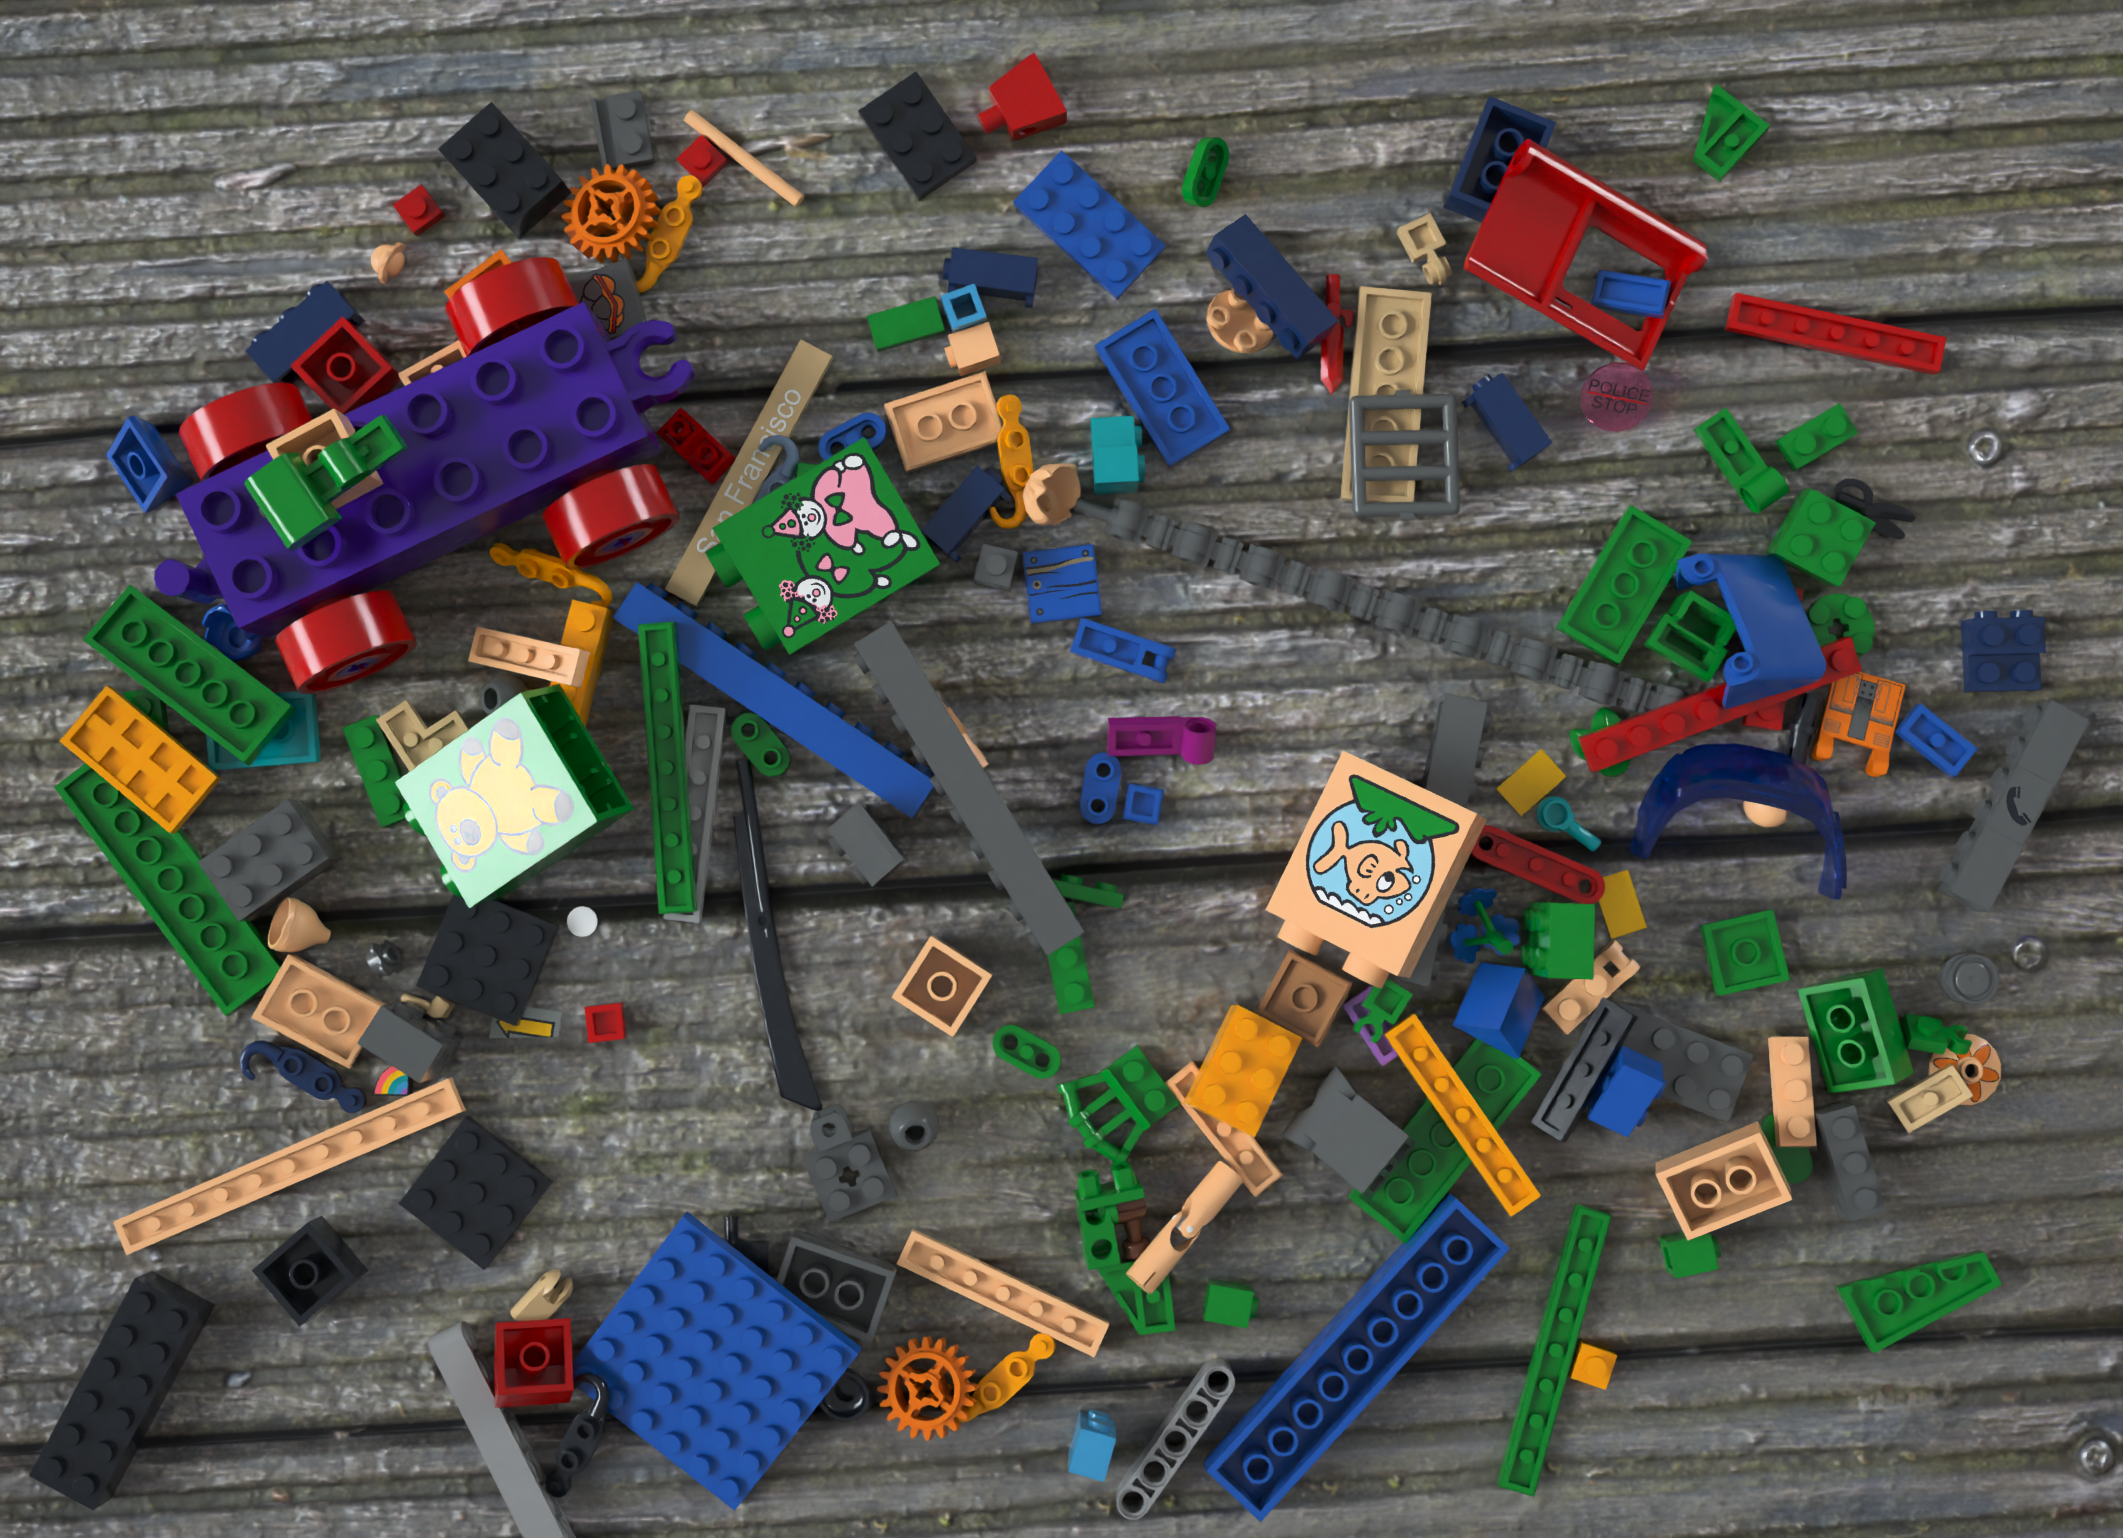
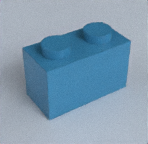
(1092, 1445)

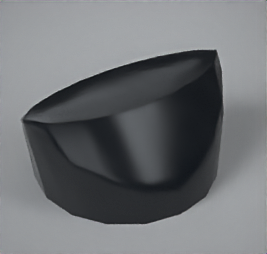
(849, 1397)

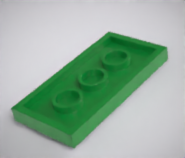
(1623, 585)

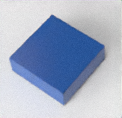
(1143, 804)

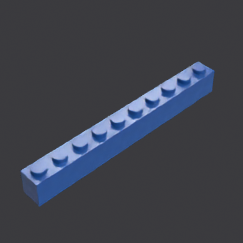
(781, 704)

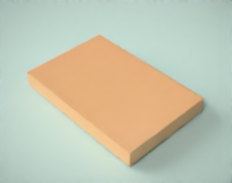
(944, 422)
(317, 1010)

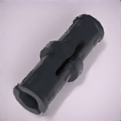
(1803, 726)

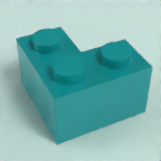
(1114, 455)

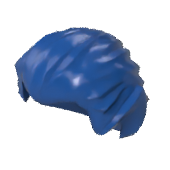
(226, 636)

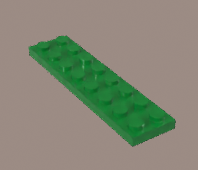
(174, 890)

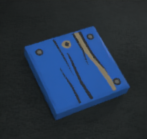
(1062, 584)

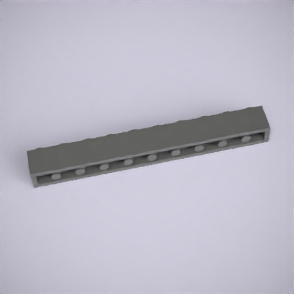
(969, 789)

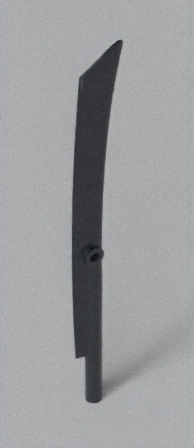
(782, 1035)

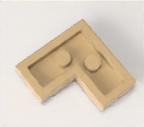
(412, 737)

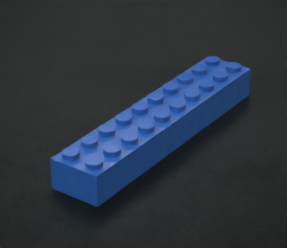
(1354, 1357)

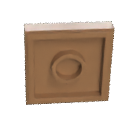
(1304, 998)

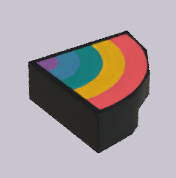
(393, 1083)

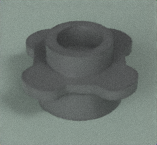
(384, 959)

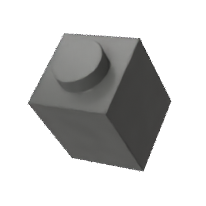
(996, 567)

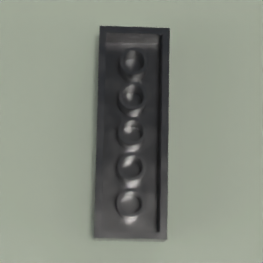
(121, 1390)

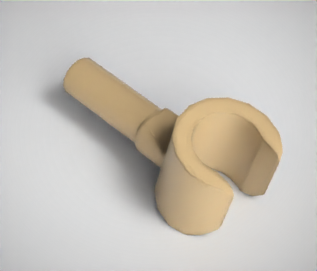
(438, 1008)

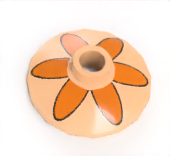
(1986, 1065)

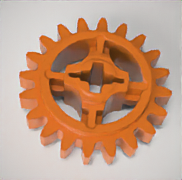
(591, 219)
(914, 1380)

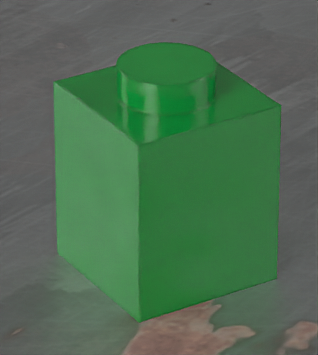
(1691, 1256)
(1229, 1303)

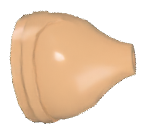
(296, 927)

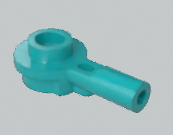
(1556, 815)

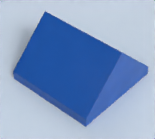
(146, 464)
(1500, 1007)

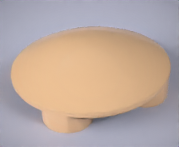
(1236, 324)

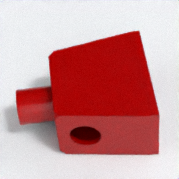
(1023, 102)

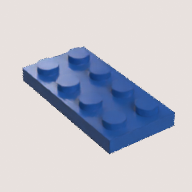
(1089, 225)
(1162, 388)

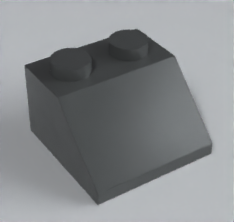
(866, 844)

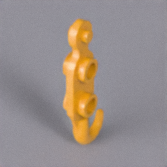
(673, 229)
(1014, 459)
(535, 564)
(1009, 1376)

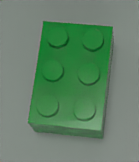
(1559, 940)

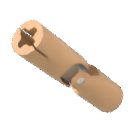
(1197, 1212)

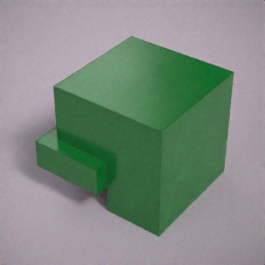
(1693, 635)

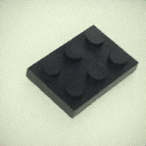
(917, 136)

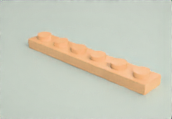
(1003, 1292)

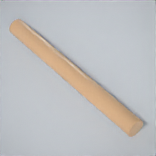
(744, 158)

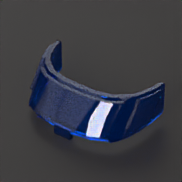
(1748, 776)

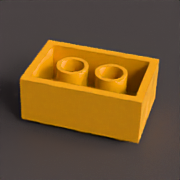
(1243, 1070)

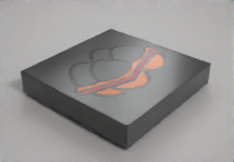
(611, 296)

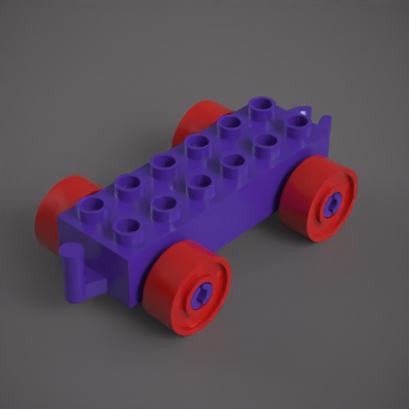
(518, 425)

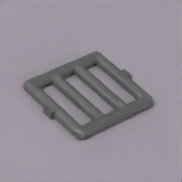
(1448, 437)

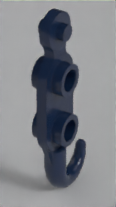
(306, 1073)

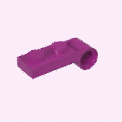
(1163, 736)

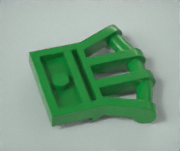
(1136, 1087)

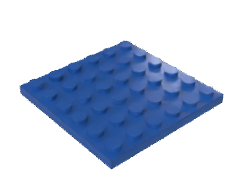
(713, 1360)

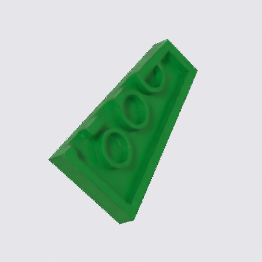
(1913, 1297)

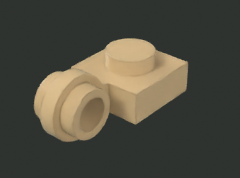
(1422, 240)

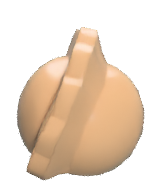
(388, 260)

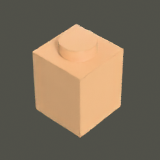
(972, 349)

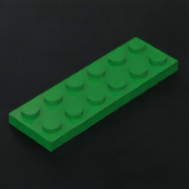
(189, 675)
(1437, 1158)

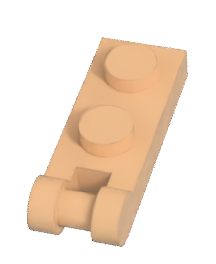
(1581, 996)

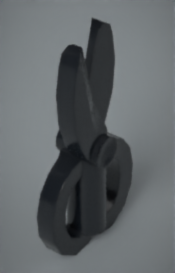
(1876, 512)

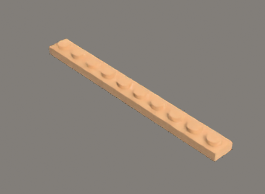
(289, 1166)

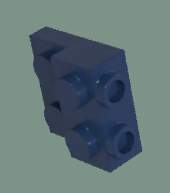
(2002, 652)

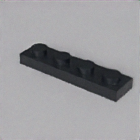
(1584, 1069)

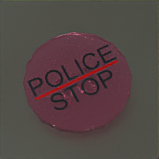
(1616, 396)

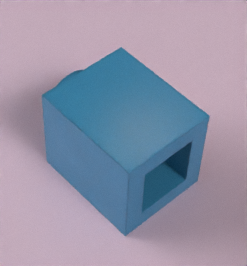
(963, 308)

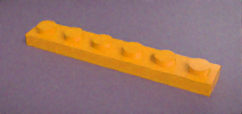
(1462, 1114)

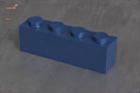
(1271, 286)

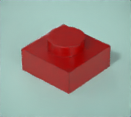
(702, 160)
(419, 210)
(605, 1022)

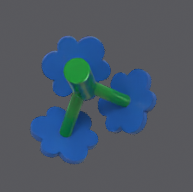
(1497, 934)

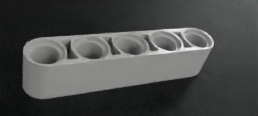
(1173, 1456)

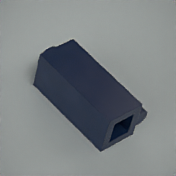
(993, 274)
(1507, 419)
(965, 511)

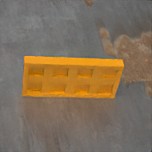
(140, 759)

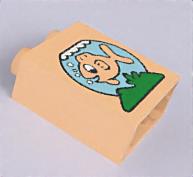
(1373, 870)

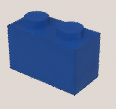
(1626, 1091)

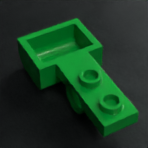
(301, 496)

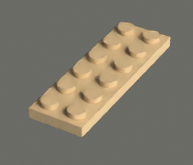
(1388, 358)

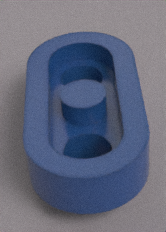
(851, 432)
(1100, 788)

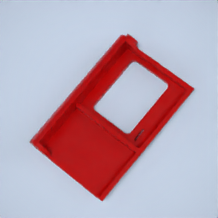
(1538, 229)

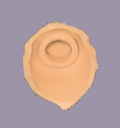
(1052, 493)

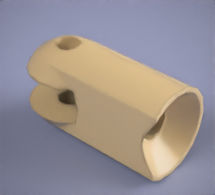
(542, 1299)

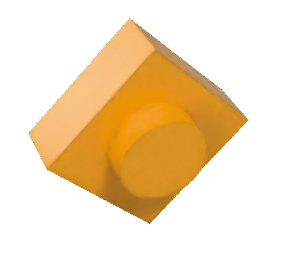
(1592, 1365)

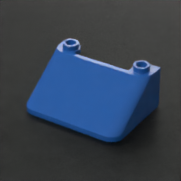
(1769, 620)

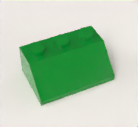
(1856, 1031)

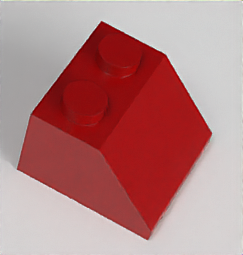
(533, 1363)

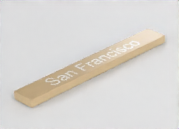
(751, 466)

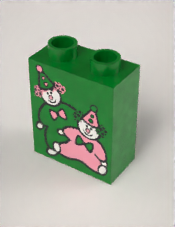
(821, 548)

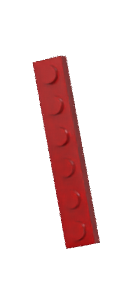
(1835, 333)

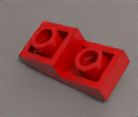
(696, 446)

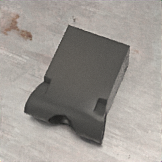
(1349, 1135)

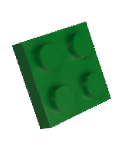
(1744, 952)

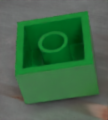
(1820, 537)

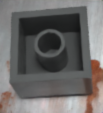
(410, 1040)

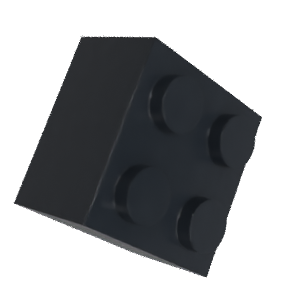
(310, 1270)

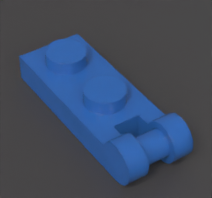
(1121, 650)

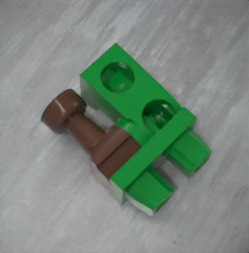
(1109, 1205)

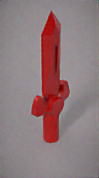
(1333, 345)

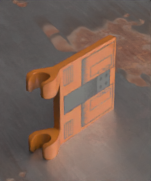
(1862, 713)

